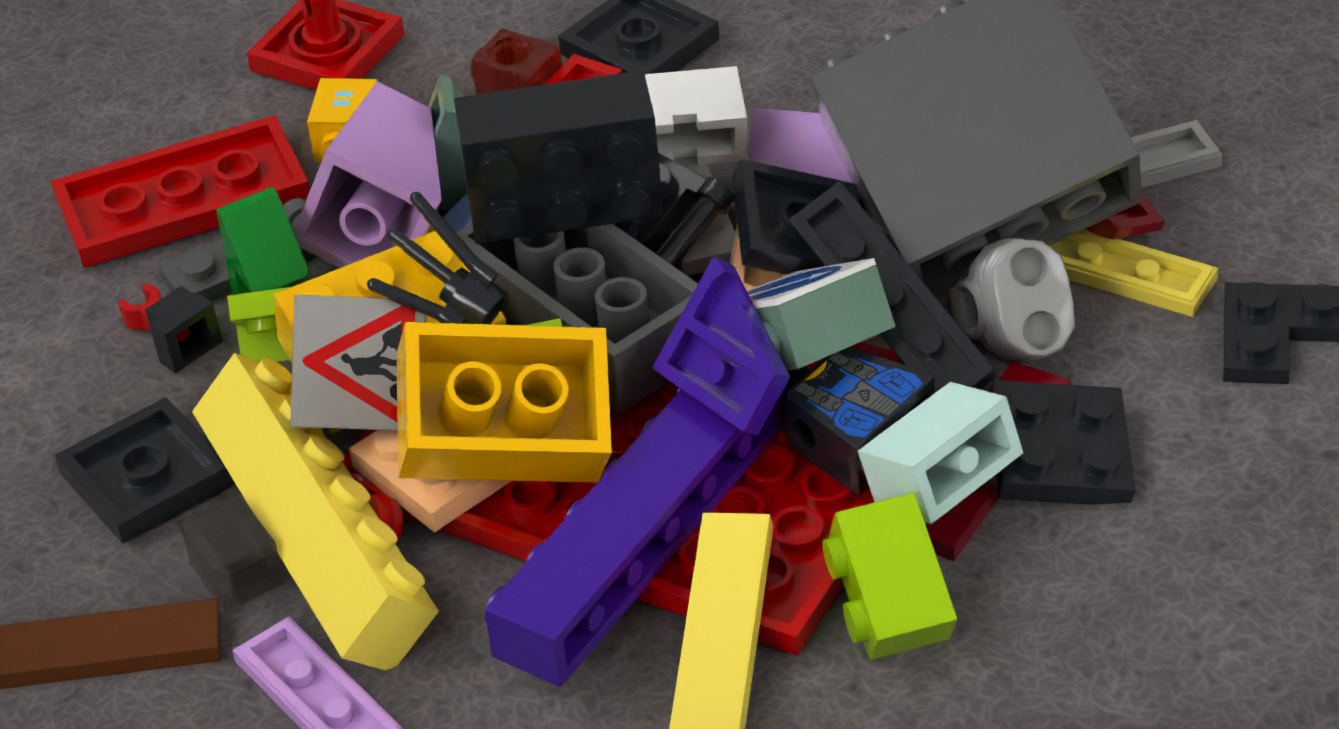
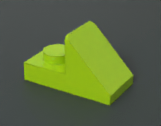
(256, 324)

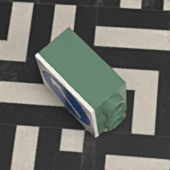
(822, 310)

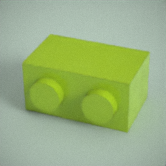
(889, 577)

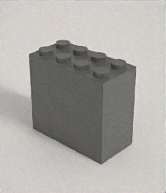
(977, 134)

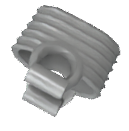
(1019, 300)

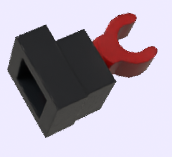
(180, 324)

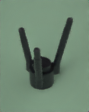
(469, 295)

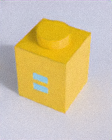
(332, 108)

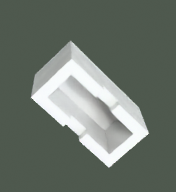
(699, 114)

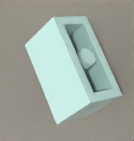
(942, 449)

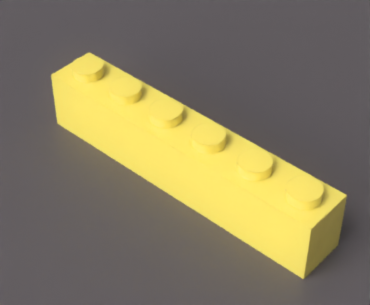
(316, 515)

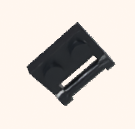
(679, 193)

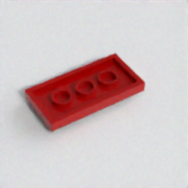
(175, 189)

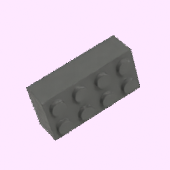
(594, 282)

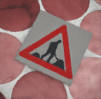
(346, 361)

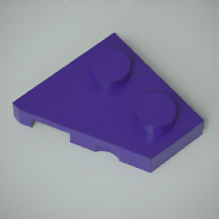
(724, 351)

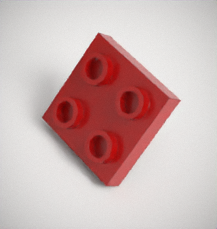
(325, 42)

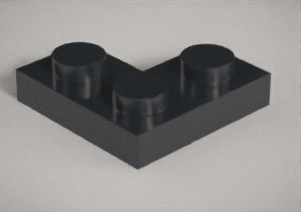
(1263, 321)

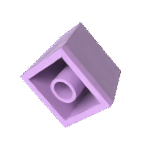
(369, 179)

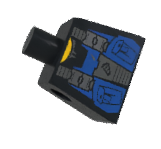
(847, 405)

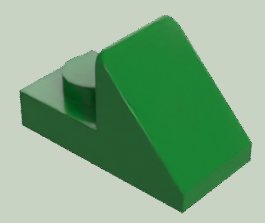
(260, 244)

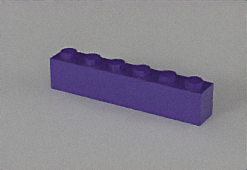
(619, 537)

